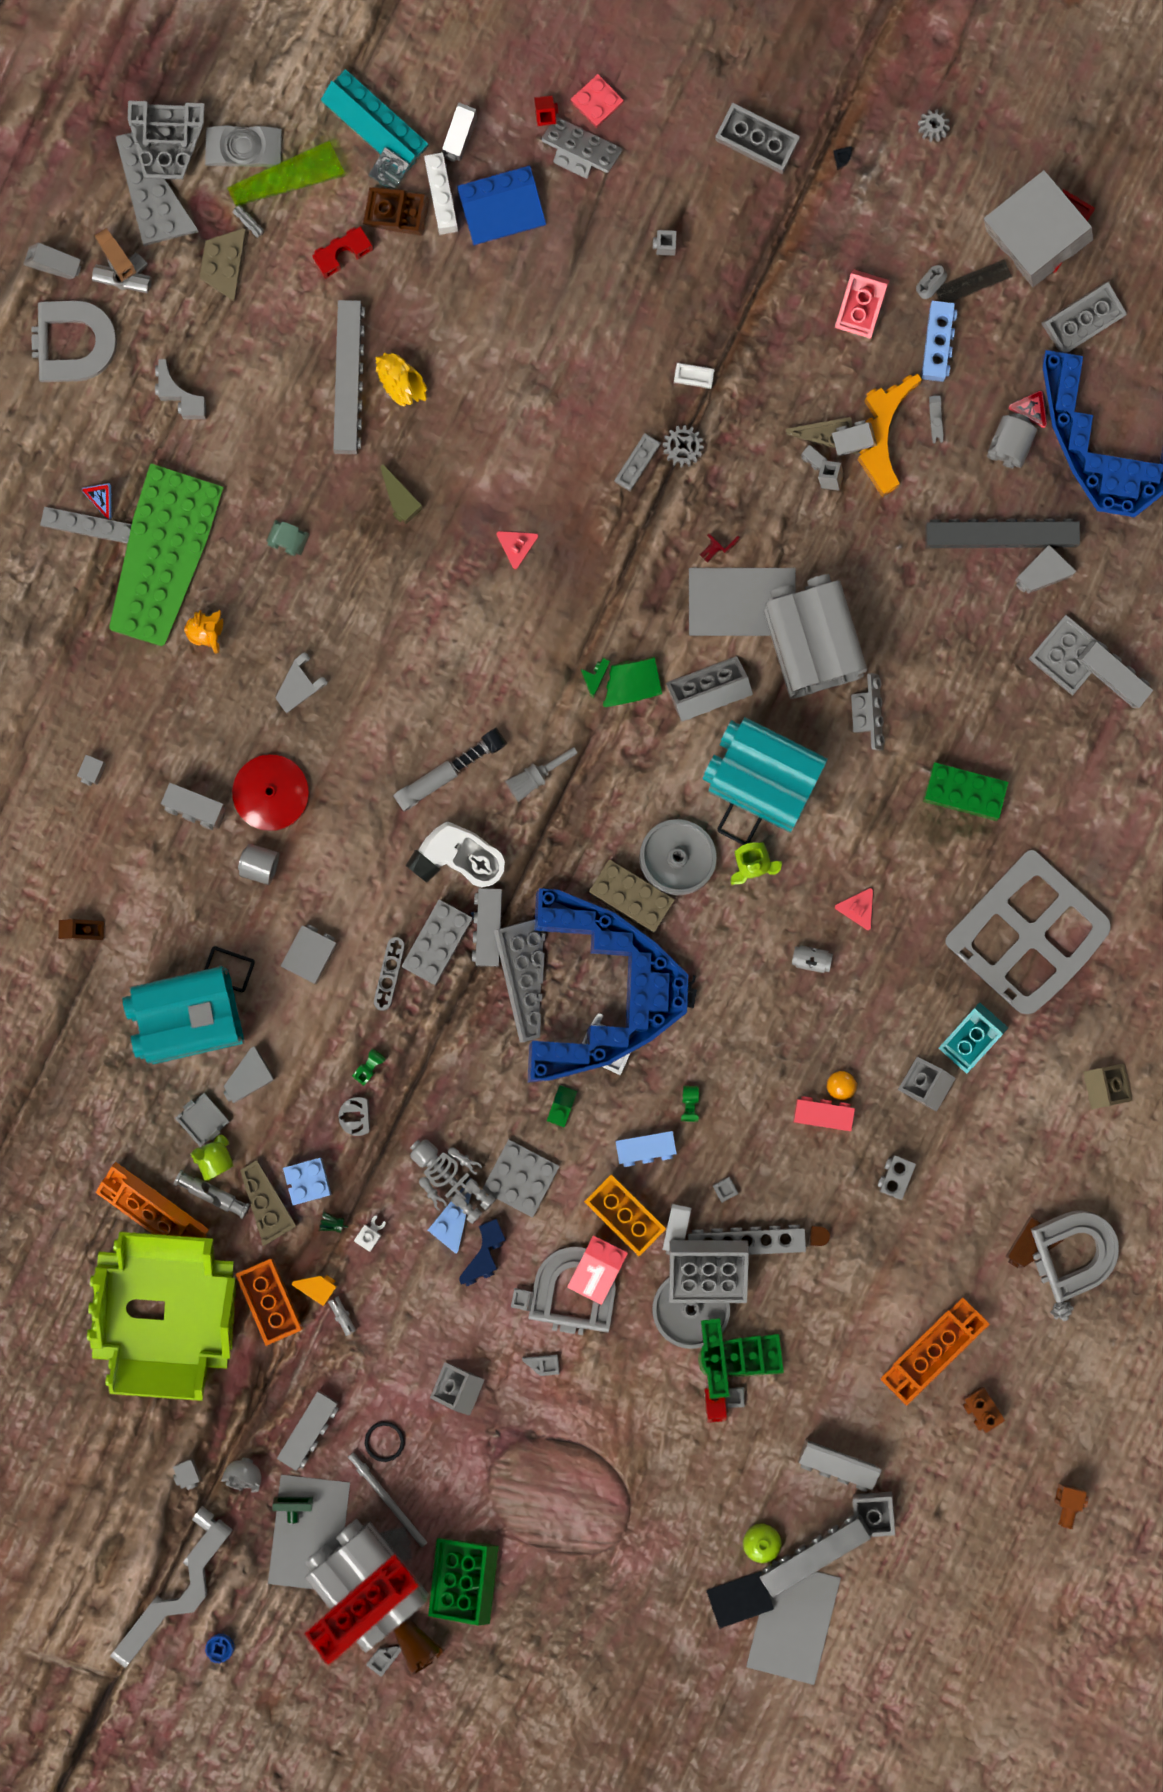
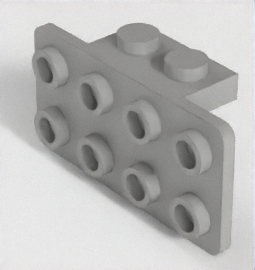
(580, 149)

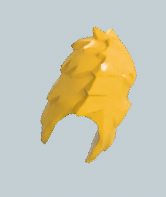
(400, 379)

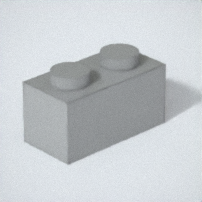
(813, 457)

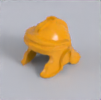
(204, 629)

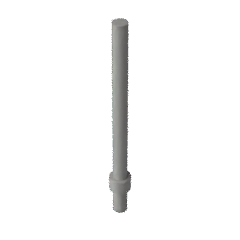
(363, 1470)

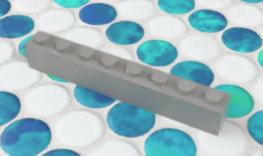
(348, 377)

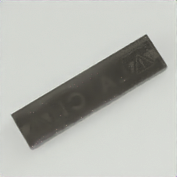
(973, 282)

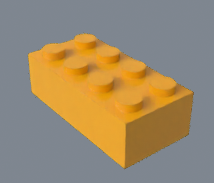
(625, 1215)

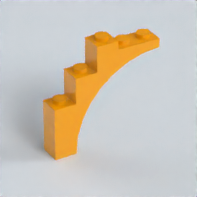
(882, 406)

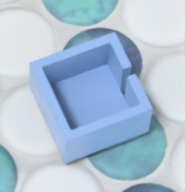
(307, 1181)

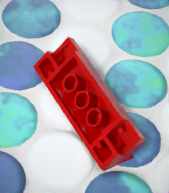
(361, 1609)

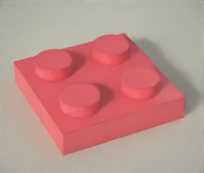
(597, 100)

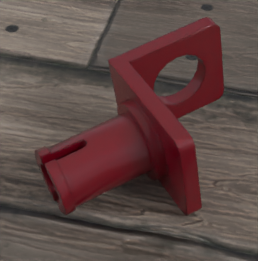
(715, 546)

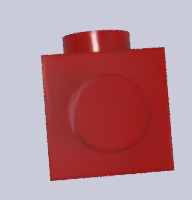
(545, 110)

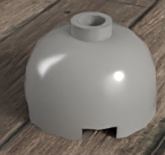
(242, 1475)

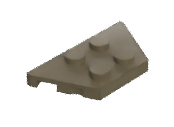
(223, 262)

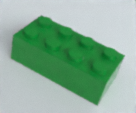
(965, 791)

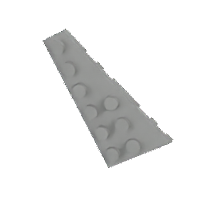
(154, 203)
(523, 970)

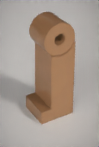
(115, 254)

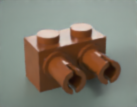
(983, 1410)
(1071, 1501)

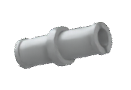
(342, 1315)

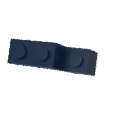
(483, 1262)

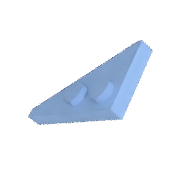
(450, 1225)

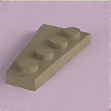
(268, 1209)

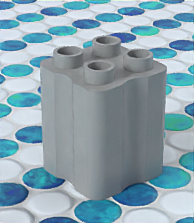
(814, 637)
(342, 1570)

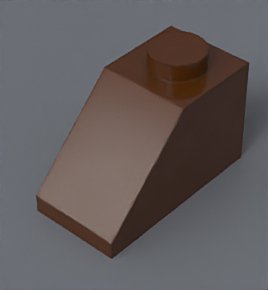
(81, 929)

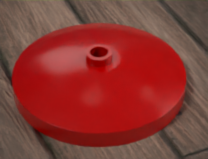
(283, 805)

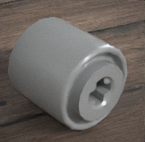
(258, 864)

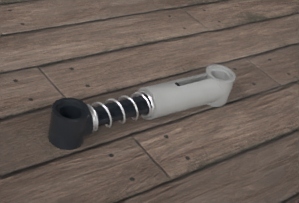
(447, 771)

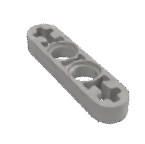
(386, 973)

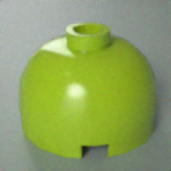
(762, 1543)

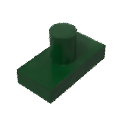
(292, 1506)

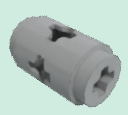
(802, 957)

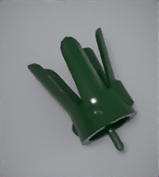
(332, 1223)

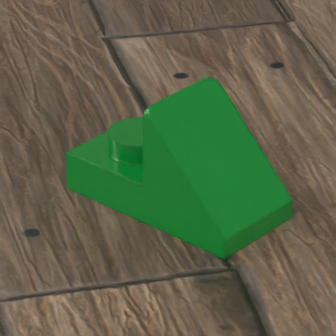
(593, 681)
(561, 1106)

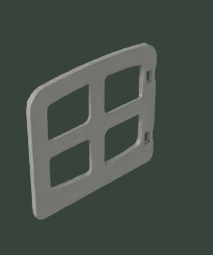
(1030, 934)

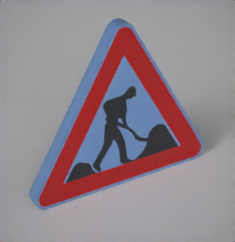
(101, 497)

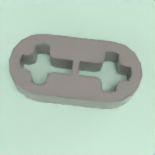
(931, 282)

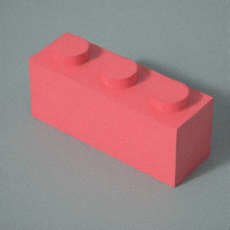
(824, 1114)

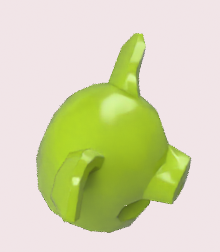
(753, 862)
(213, 1158)

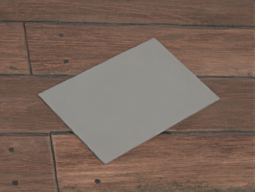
(733, 599)
(299, 1541)
(794, 1633)

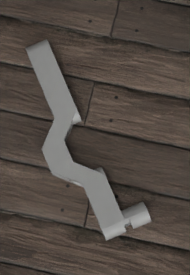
(191, 1598)

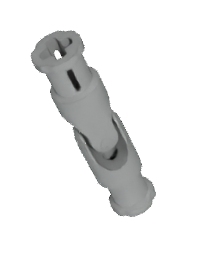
(223, 1200)

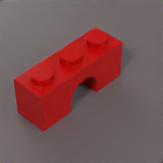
(354, 241)

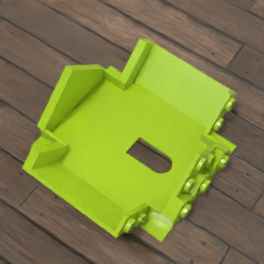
(155, 1354)

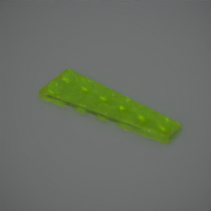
(300, 171)

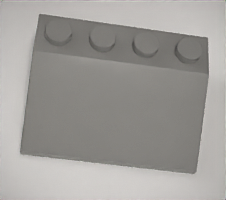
(708, 1271)

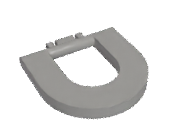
(76, 369)
(1084, 1278)
(544, 1289)

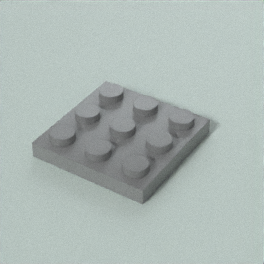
(1059, 655)
(520, 1178)

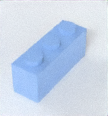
(646, 1148)

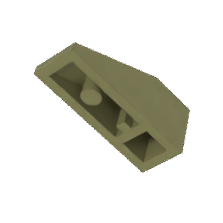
(402, 501)

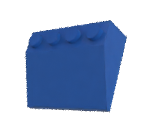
(501, 205)

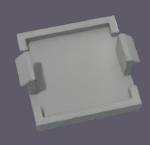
(202, 1119)

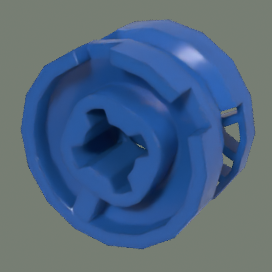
(219, 1648)

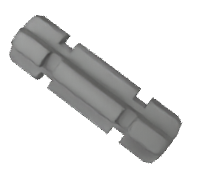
(248, 221)

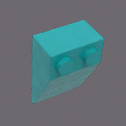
(973, 1038)

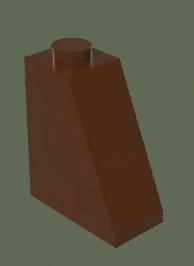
(1024, 1246)

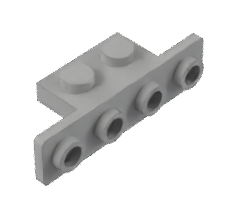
(867, 712)

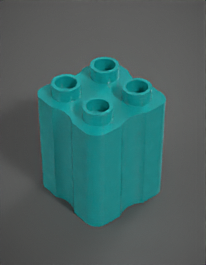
(764, 773)
(165, 1017)

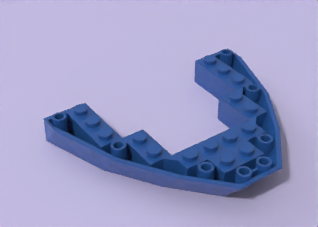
(1110, 482)
(654, 987)

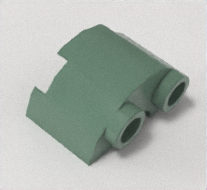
(288, 537)

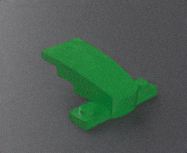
(736, 1357)

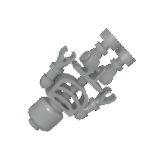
(425, 1155)

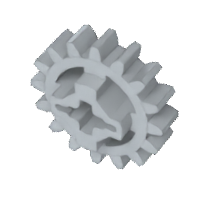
(690, 455)

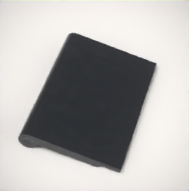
(739, 1600)

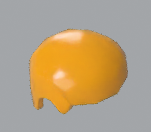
(841, 1085)

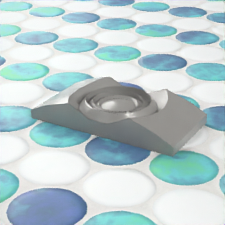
(243, 146)

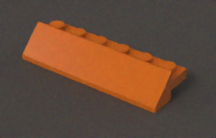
(147, 1205)
(934, 1351)

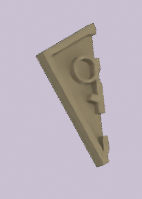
(820, 432)

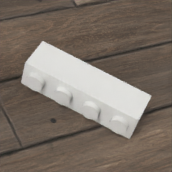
(441, 193)

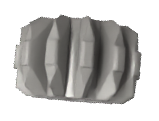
(926, 125)

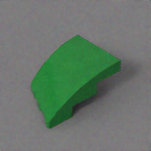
(632, 682)

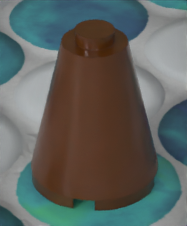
(416, 1646)

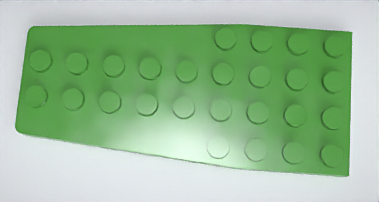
(162, 552)

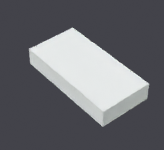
(694, 375)

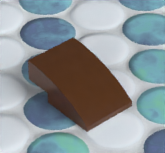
(396, 210)

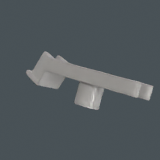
(936, 418)

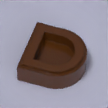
(819, 1236)

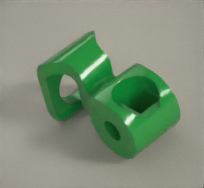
(365, 1071)
(690, 1098)

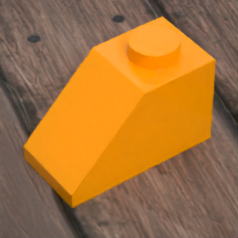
(317, 1288)

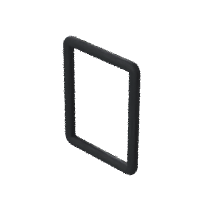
(731, 836)
(235, 955)

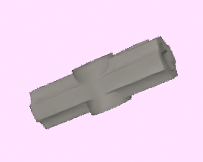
(136, 282)

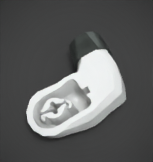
(460, 851)

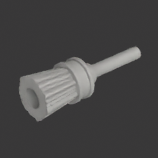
(535, 776)

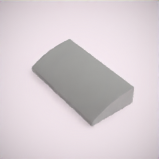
(1084, 318)

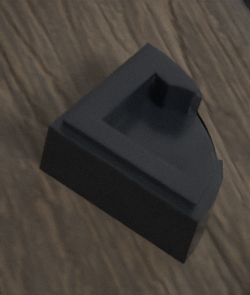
(842, 157)

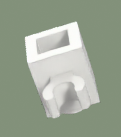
(368, 1235)

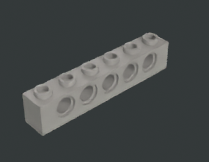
(796, 1244)

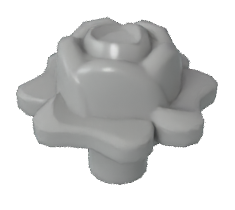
(1062, 1310)

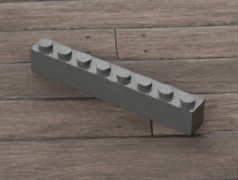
(1002, 534)

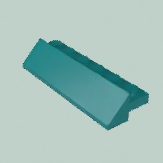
(372, 118)

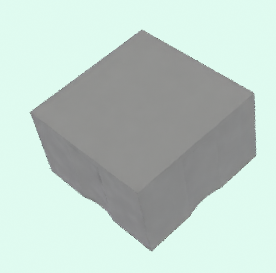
(1038, 228)

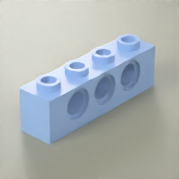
(938, 311)

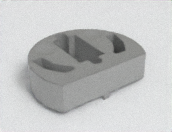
(349, 1107)

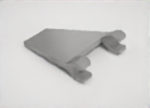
(297, 685)

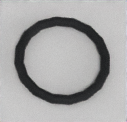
(367, 1440)

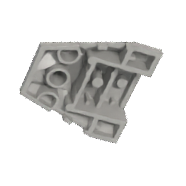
(165, 136)

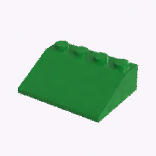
(463, 1581)

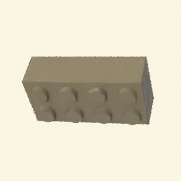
(631, 896)

